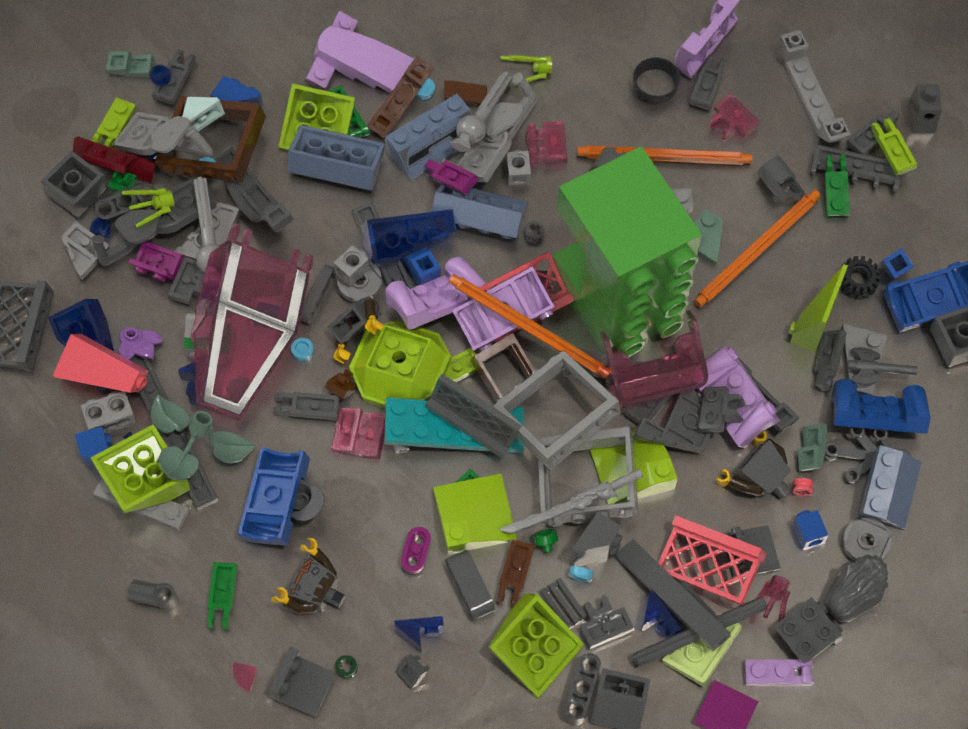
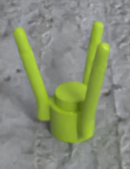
(542, 65)
(162, 200)

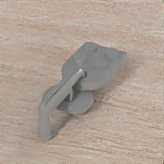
(500, 129)
(155, 133)

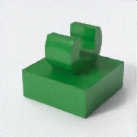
(121, 181)

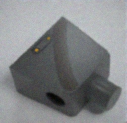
(925, 100)

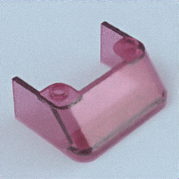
(659, 376)

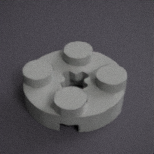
(371, 286)
(860, 529)

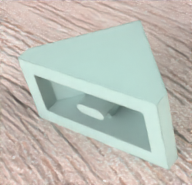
(202, 111)

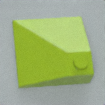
(317, 110)
(812, 321)
(649, 458)
(134, 472)
(473, 513)
(535, 643)

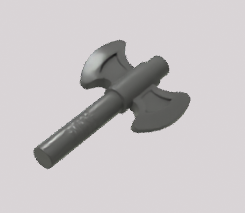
(868, 367)

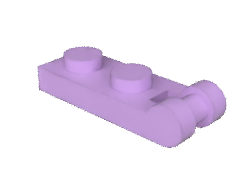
(777, 672)

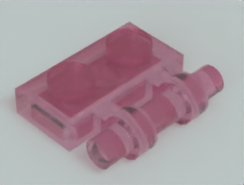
(554, 143)

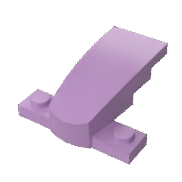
(355, 57)

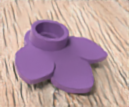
(140, 344)

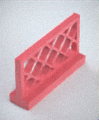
(558, 299)
(717, 540)

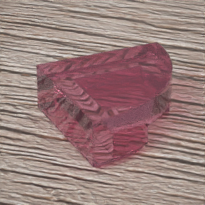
(244, 675)

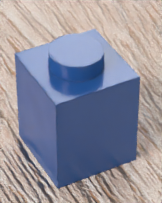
(897, 264)
(810, 529)

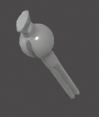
(472, 128)
(205, 222)

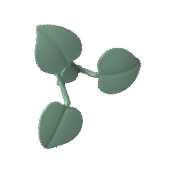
(180, 465)

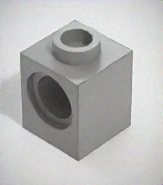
(515, 175)
(348, 273)

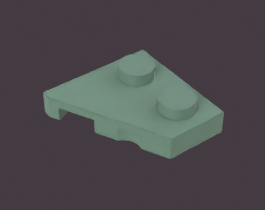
(711, 230)

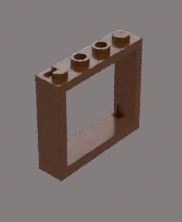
(236, 171)

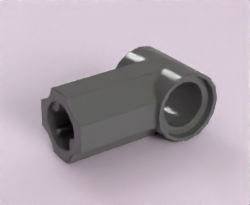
(151, 593)

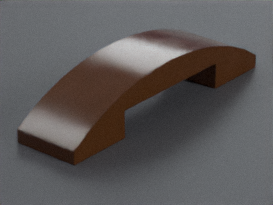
(400, 97)

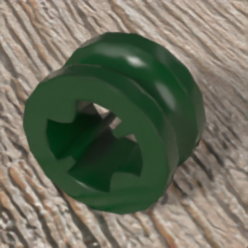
(341, 672)

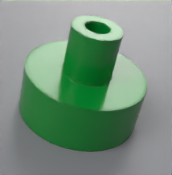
(546, 539)

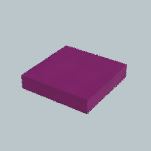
(725, 709)

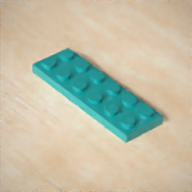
(414, 425)

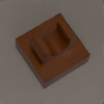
(341, 384)

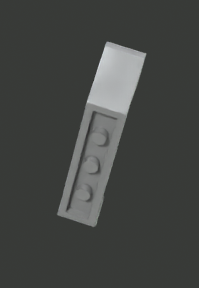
(809, 90)

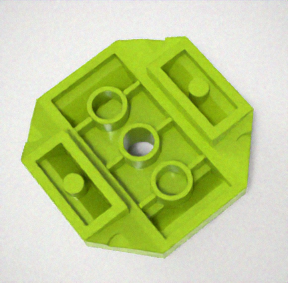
(415, 378)

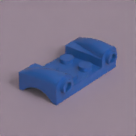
(928, 296)
(884, 413)
(273, 497)

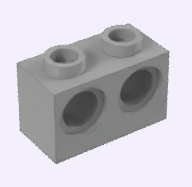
(110, 419)

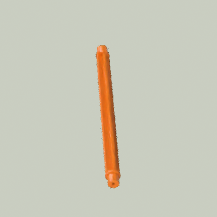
(676, 155)
(757, 248)
(528, 325)

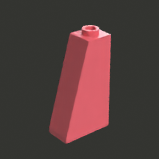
(99, 366)

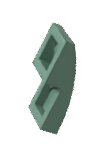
(125, 64)
(814, 447)

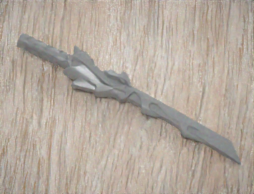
(585, 497)

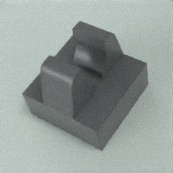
(412, 671)

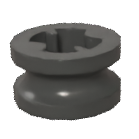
(534, 225)

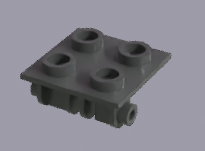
(761, 538)

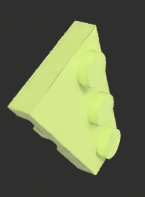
(697, 660)

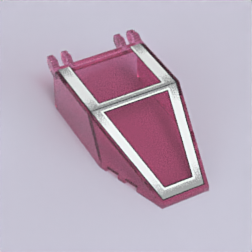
(244, 321)

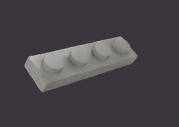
(167, 513)

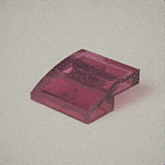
(359, 433)

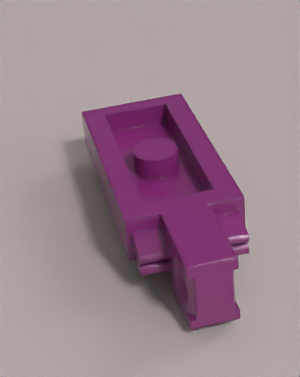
(451, 176)

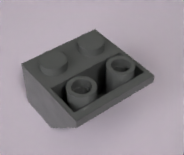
(620, 700)

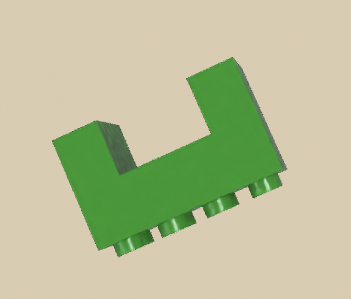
(630, 252)

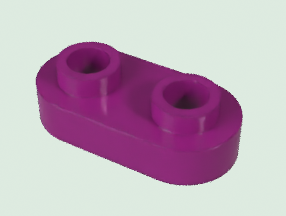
(416, 551)

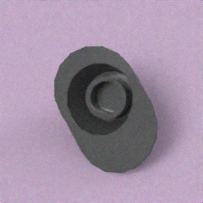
(308, 502)

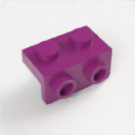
(157, 260)

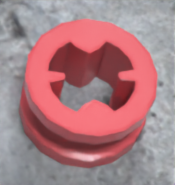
(803, 487)

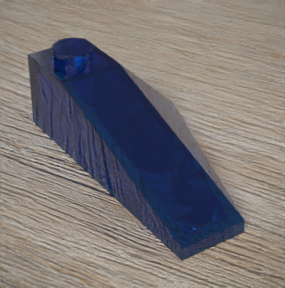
(400, 236)
(83, 318)

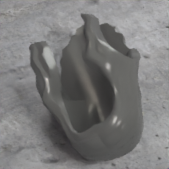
(857, 588)

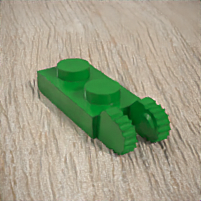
(836, 188)
(222, 592)

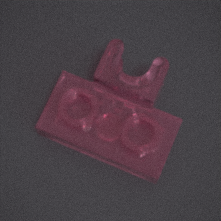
(733, 117)

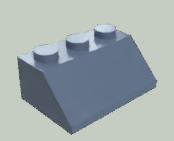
(890, 487)

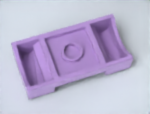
(697, 48)
(520, 292)
(432, 298)
(757, 414)

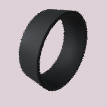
(661, 64)

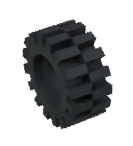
(866, 268)

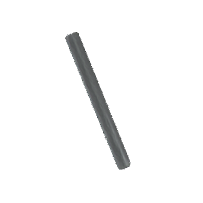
(687, 636)

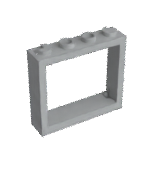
(580, 432)
(601, 439)

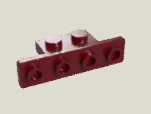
(114, 159)

